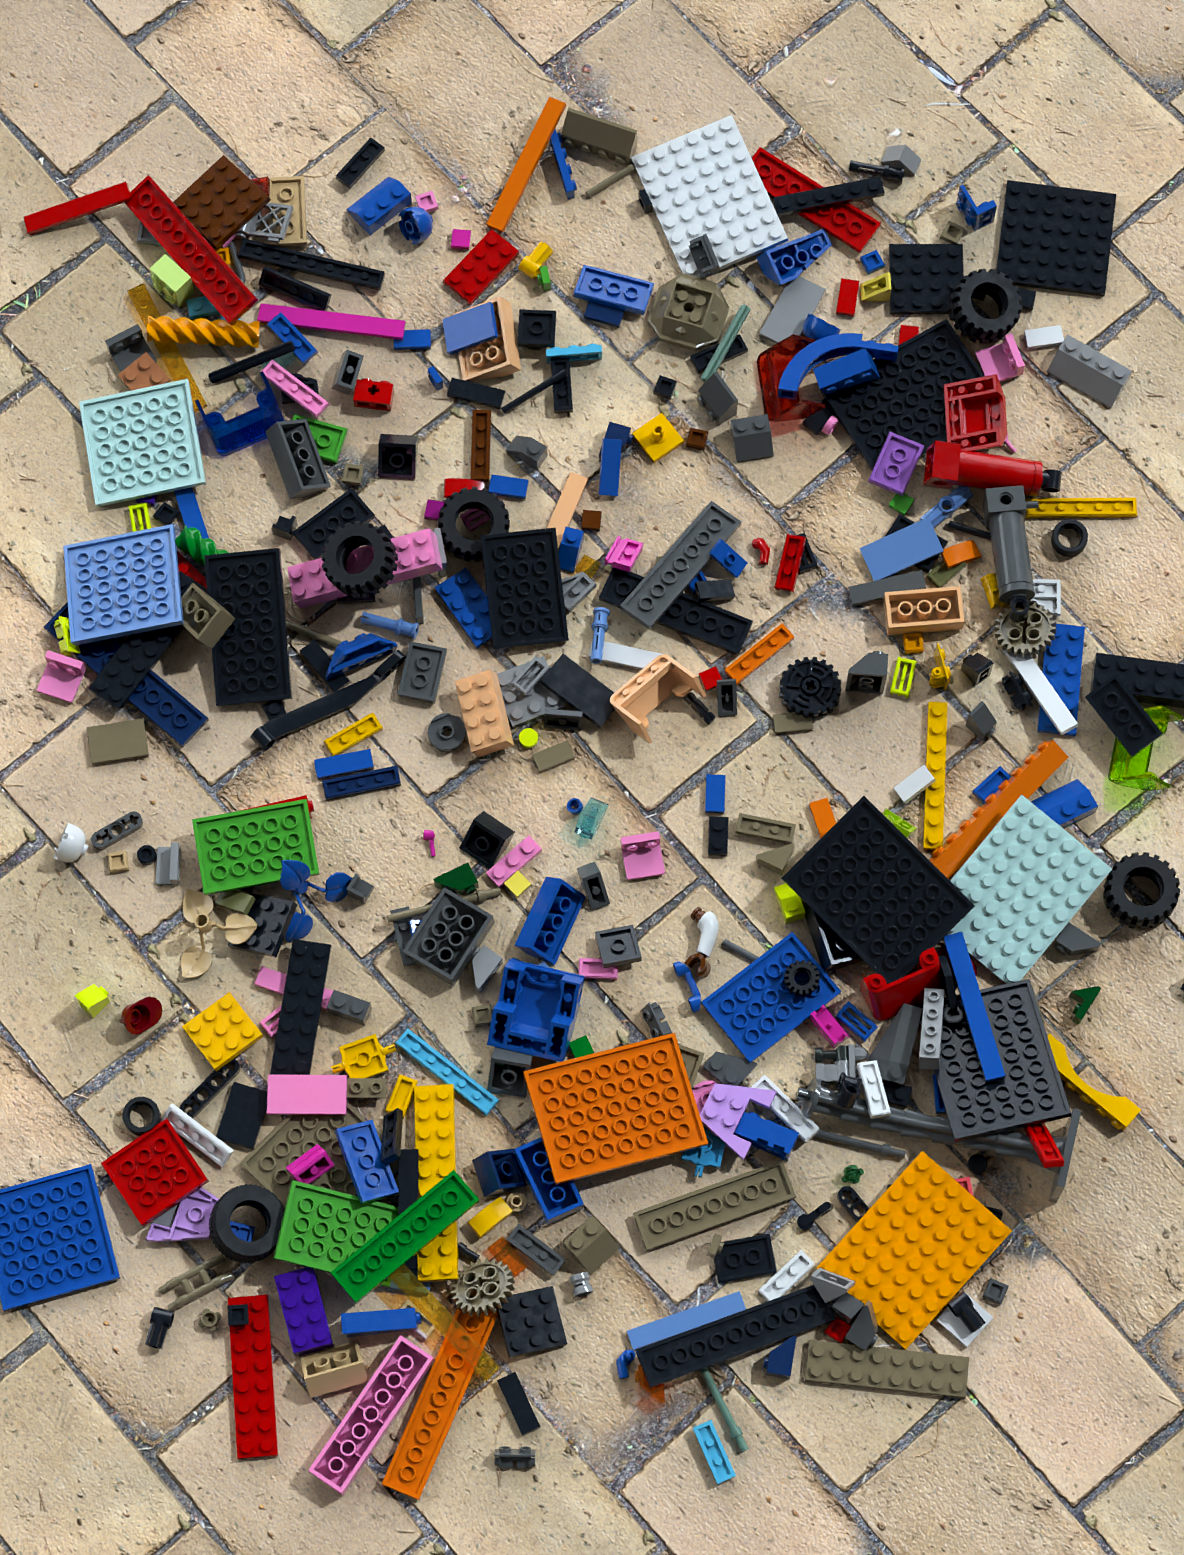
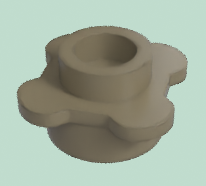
(204, 1319)

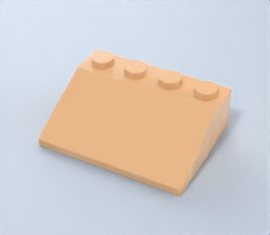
(495, 357)

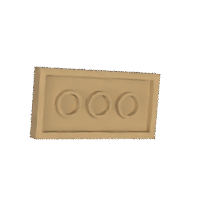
(290, 192)

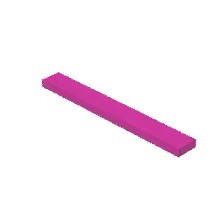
(335, 321)

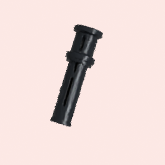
(857, 167)

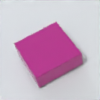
(461, 239)

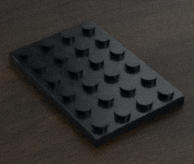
(524, 588)

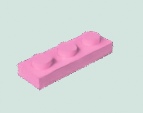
(513, 861)

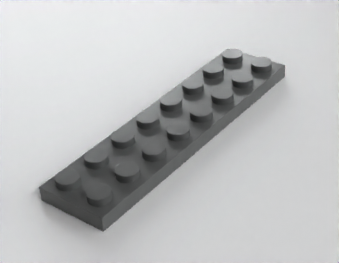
(679, 565)

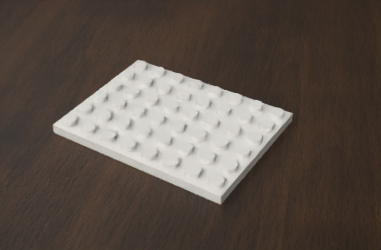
(713, 189)

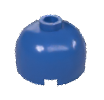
(415, 224)
(818, 328)

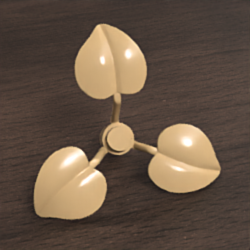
(196, 910)

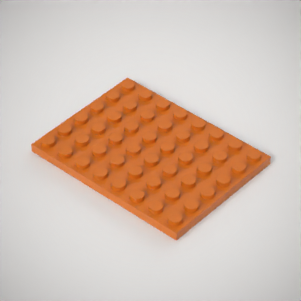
(615, 1108)

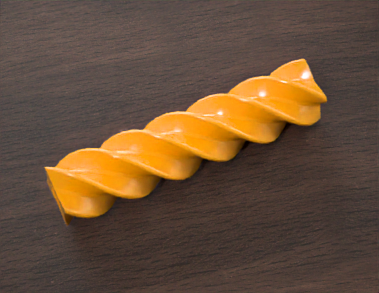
(203, 331)

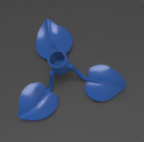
(294, 877)

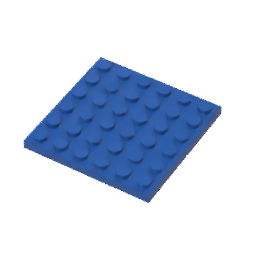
(53, 1238)

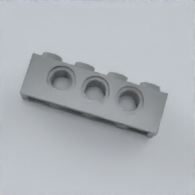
(931, 1029)

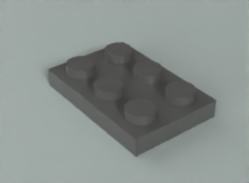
(422, 672)

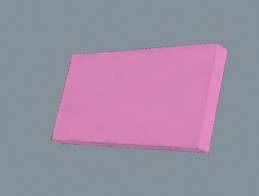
(307, 1095)

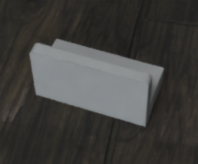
(168, 865)

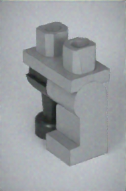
(844, 1061)

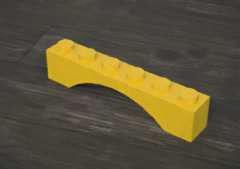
(1118, 1109)

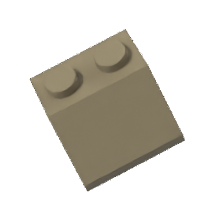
(591, 1245)

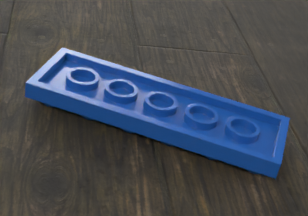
(1063, 670)

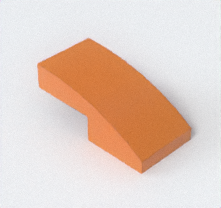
(960, 553)

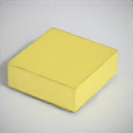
(517, 884)

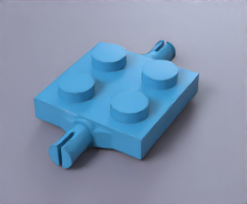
(707, 1155)

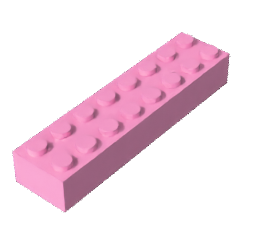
(416, 553)
(371, 1415)

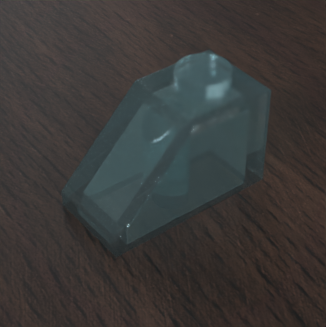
(591, 818)

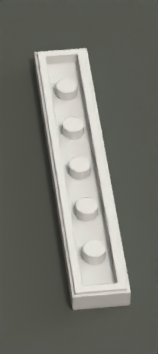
(1043, 692)

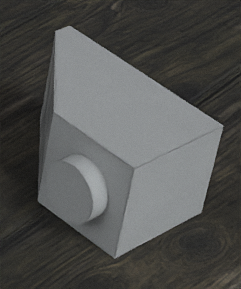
(485, 966)

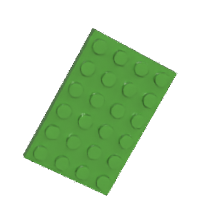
(249, 845)
(327, 1226)

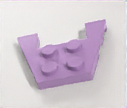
(725, 1109)
(190, 1221)

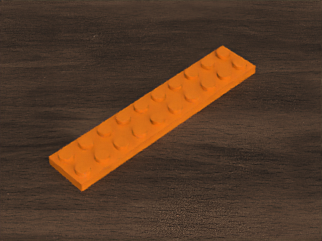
(435, 1410)

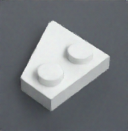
(1048, 594)

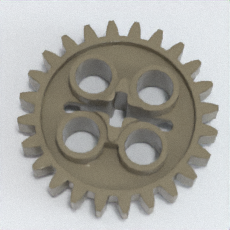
(1044, 631)
(482, 1287)

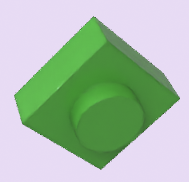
(544, 279)

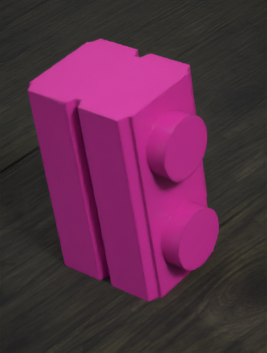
(310, 1165)

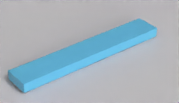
(447, 1072)

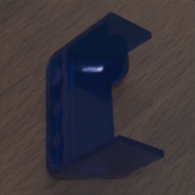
(246, 428)

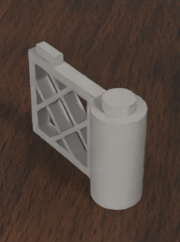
(249, 228)

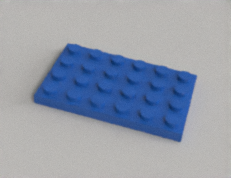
(758, 1008)

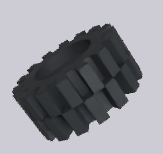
(796, 989)

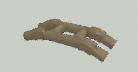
(190, 1293)

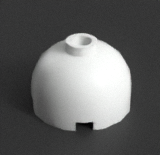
(71, 844)

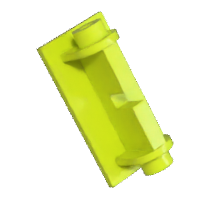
(63, 630)

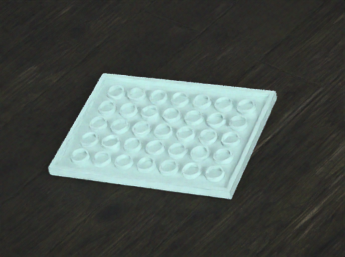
(1024, 889)

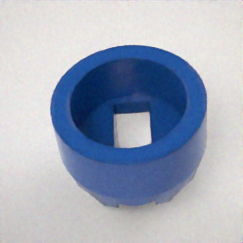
(575, 803)

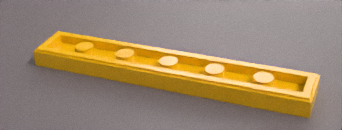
(1083, 508)

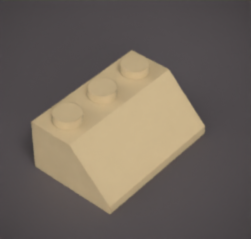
(333, 1368)

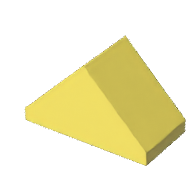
(876, 289)

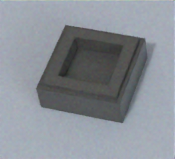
(995, 1291)

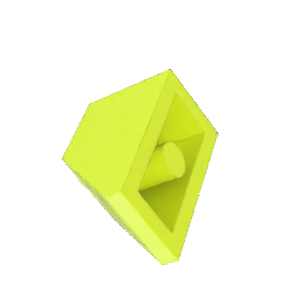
(789, 903)
(93, 999)

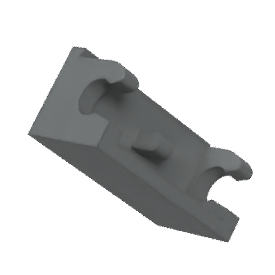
(704, 256)

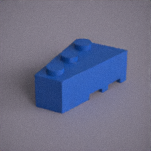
(846, 372)
(767, 1135)

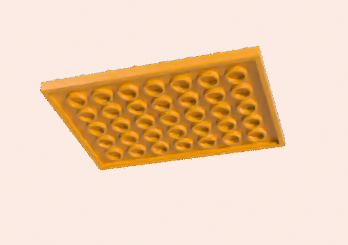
(916, 1248)

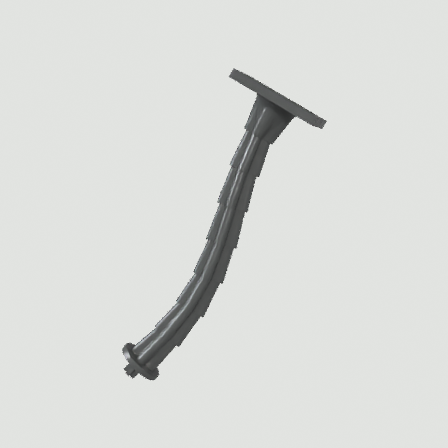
(938, 1130)

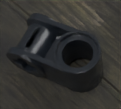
(848, 1090)

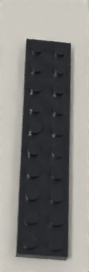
(733, 1335)

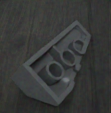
(897, 1043)

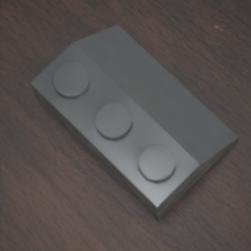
(868, 674)

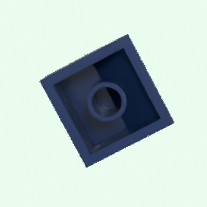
(498, 1172)

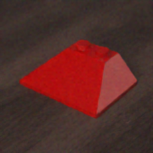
(976, 413)

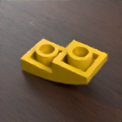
(489, 1217)

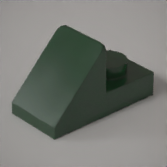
(1086, 998)

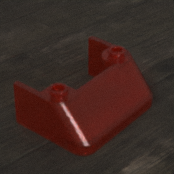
(770, 367)

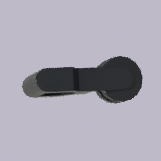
(806, 1221)

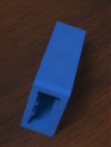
(380, 1322)

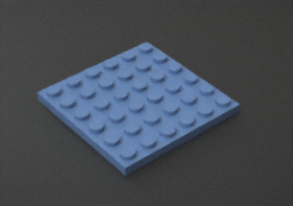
(123, 585)

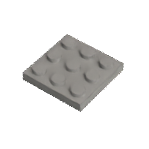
(529, 708)

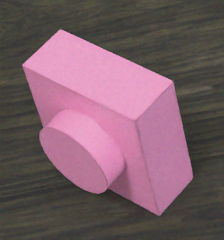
(427, 201)

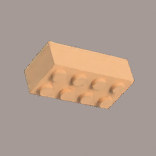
(923, 610)
(484, 713)

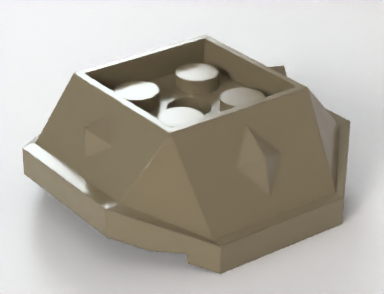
(692, 329)

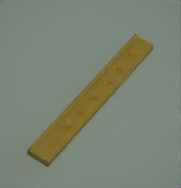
(168, 351)
(445, 1322)

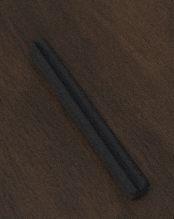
(251, 362)

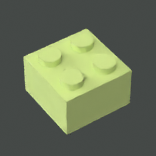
(172, 281)

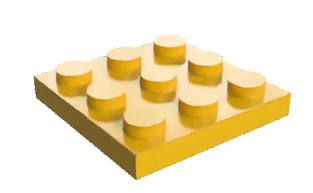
(222, 1031)

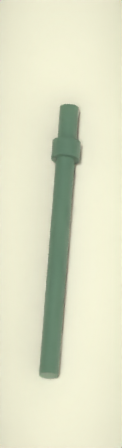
(735, 1432)

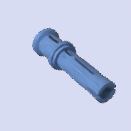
(398, 626)
(599, 627)

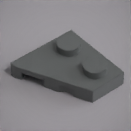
(728, 1068)

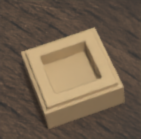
(118, 861)

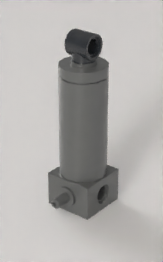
(1004, 516)

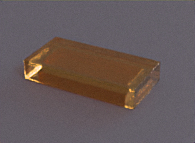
(502, 1251)

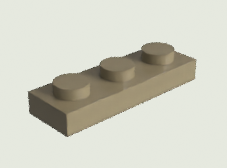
(765, 828)

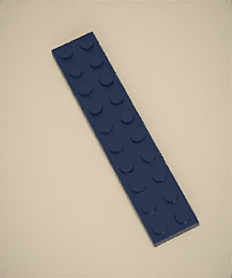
(153, 696)

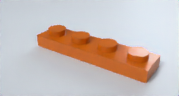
(759, 653)

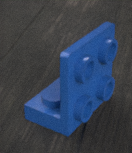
(975, 216)

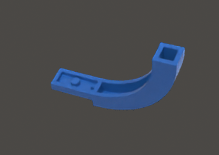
(824, 349)

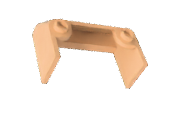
(650, 689)

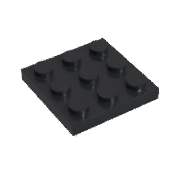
(272, 921)
(531, 1322)

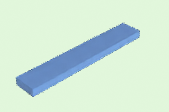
(685, 1320)

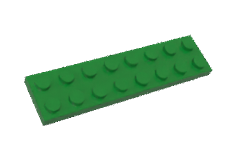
(405, 1236)

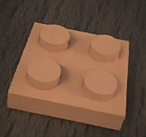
(143, 374)

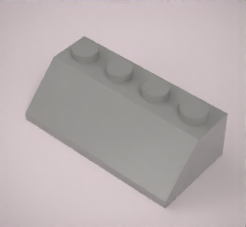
(1089, 371)

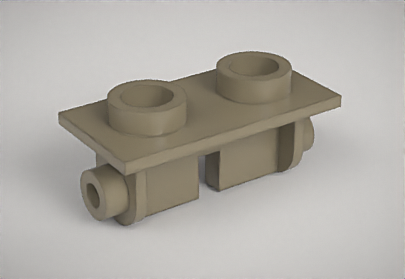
(366, 1087)

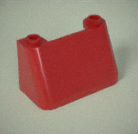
(886, 999)

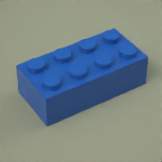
(553, 1200)

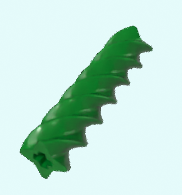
(192, 543)

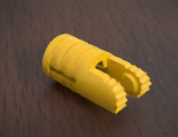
(990, 586)

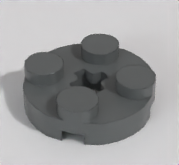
(456, 737)

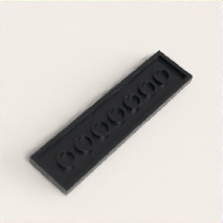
(686, 614)
(136, 659)
(300, 1008)

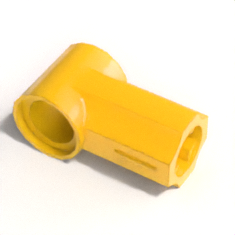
(531, 264)

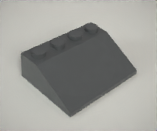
(449, 936)

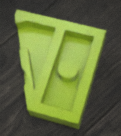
(902, 825)

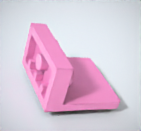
(1001, 359)
(61, 676)
(642, 855)

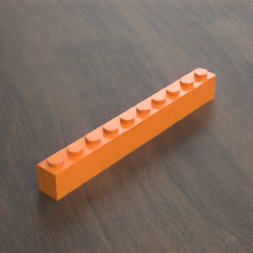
(972, 832)

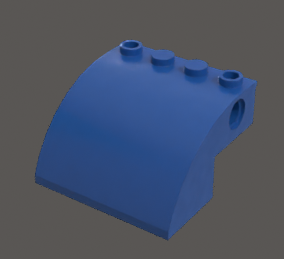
(536, 1010)

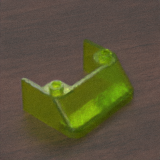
(1134, 771)

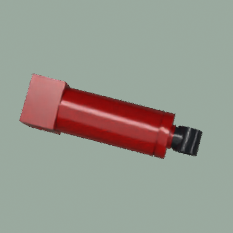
(951, 466)

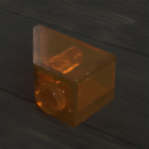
(656, 1393)

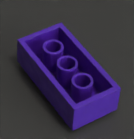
(303, 1311)

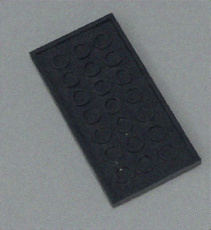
(253, 652)

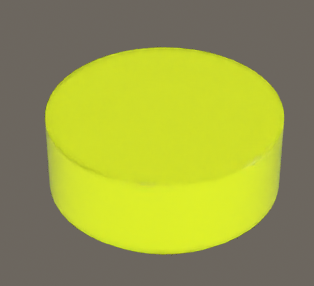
(528, 738)

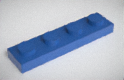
(564, 169)

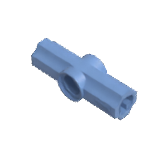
(954, 500)

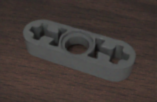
(115, 838)

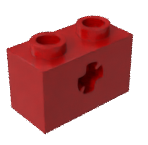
(364, 394)

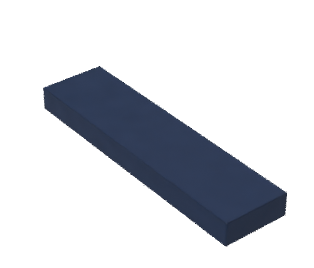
(361, 783)

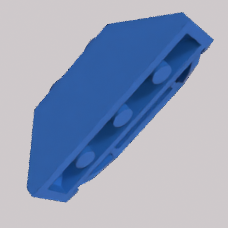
(358, 652)

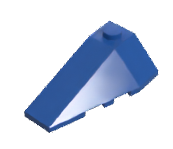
(792, 258)

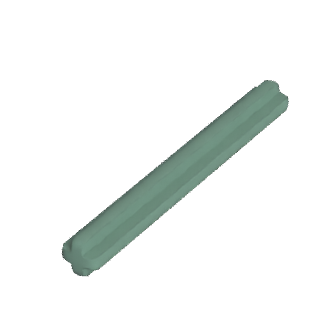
(726, 342)

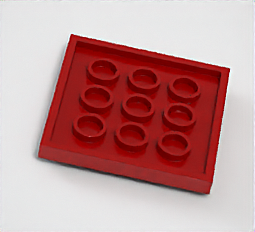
(154, 1172)

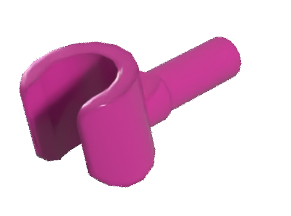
(430, 836)

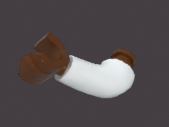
(709, 931)

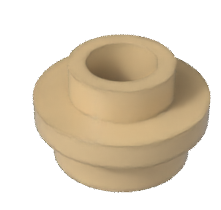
(516, 1208)

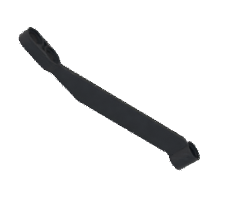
(268, 733)

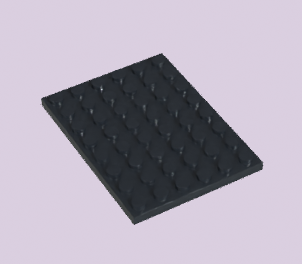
(907, 395)
(877, 891)
(1031, 1085)

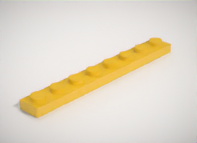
(936, 765)

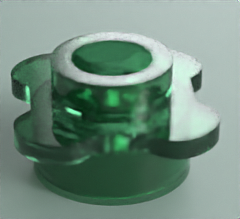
(852, 1174)

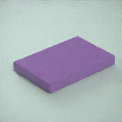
(896, 463)

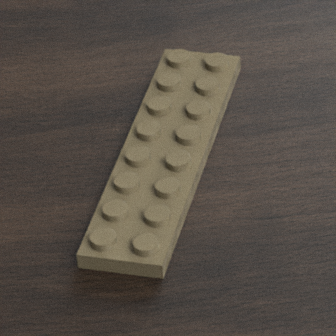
(714, 1205)
(887, 1369)

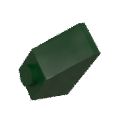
(459, 880)

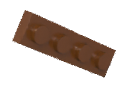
(481, 445)

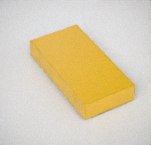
(402, 1094)

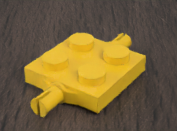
(364, 1058)

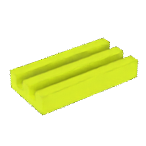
(138, 507)
(899, 692)

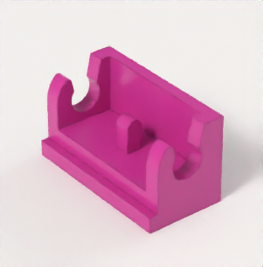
(828, 1027)

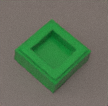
(581, 1047)

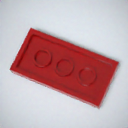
(481, 267)

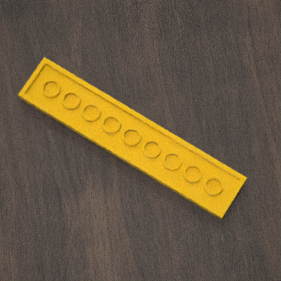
(437, 1159)

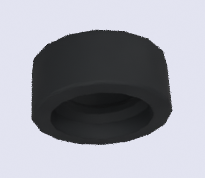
(1070, 524)
(131, 1105)

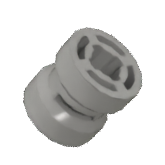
(581, 1284)

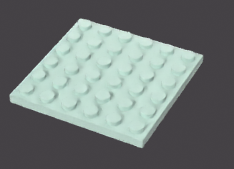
(142, 443)

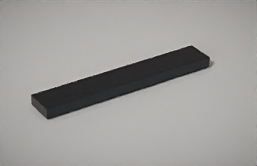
(408, 1186)

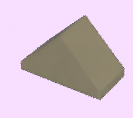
(776, 859)

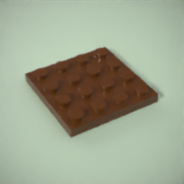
(221, 201)

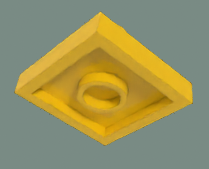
(657, 438)

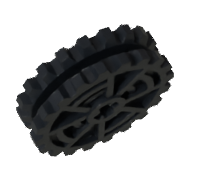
(811, 673)

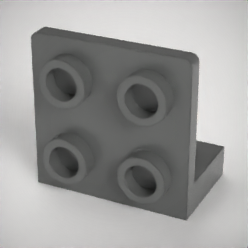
(128, 347)

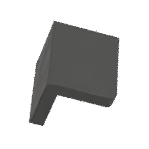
(359, 889)

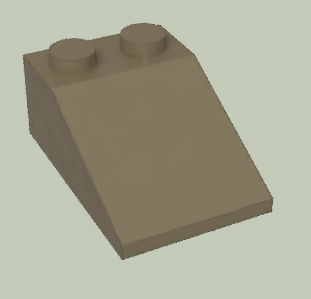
(204, 616)

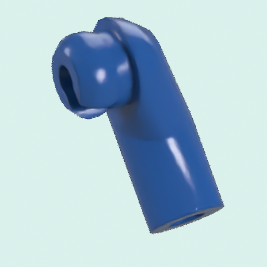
(623, 1361)

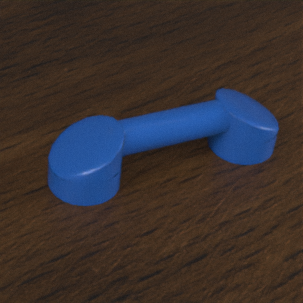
(682, 970)

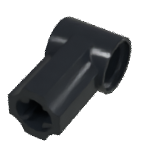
(963, 1308)
(160, 1322)

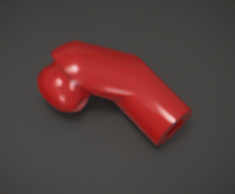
(764, 549)

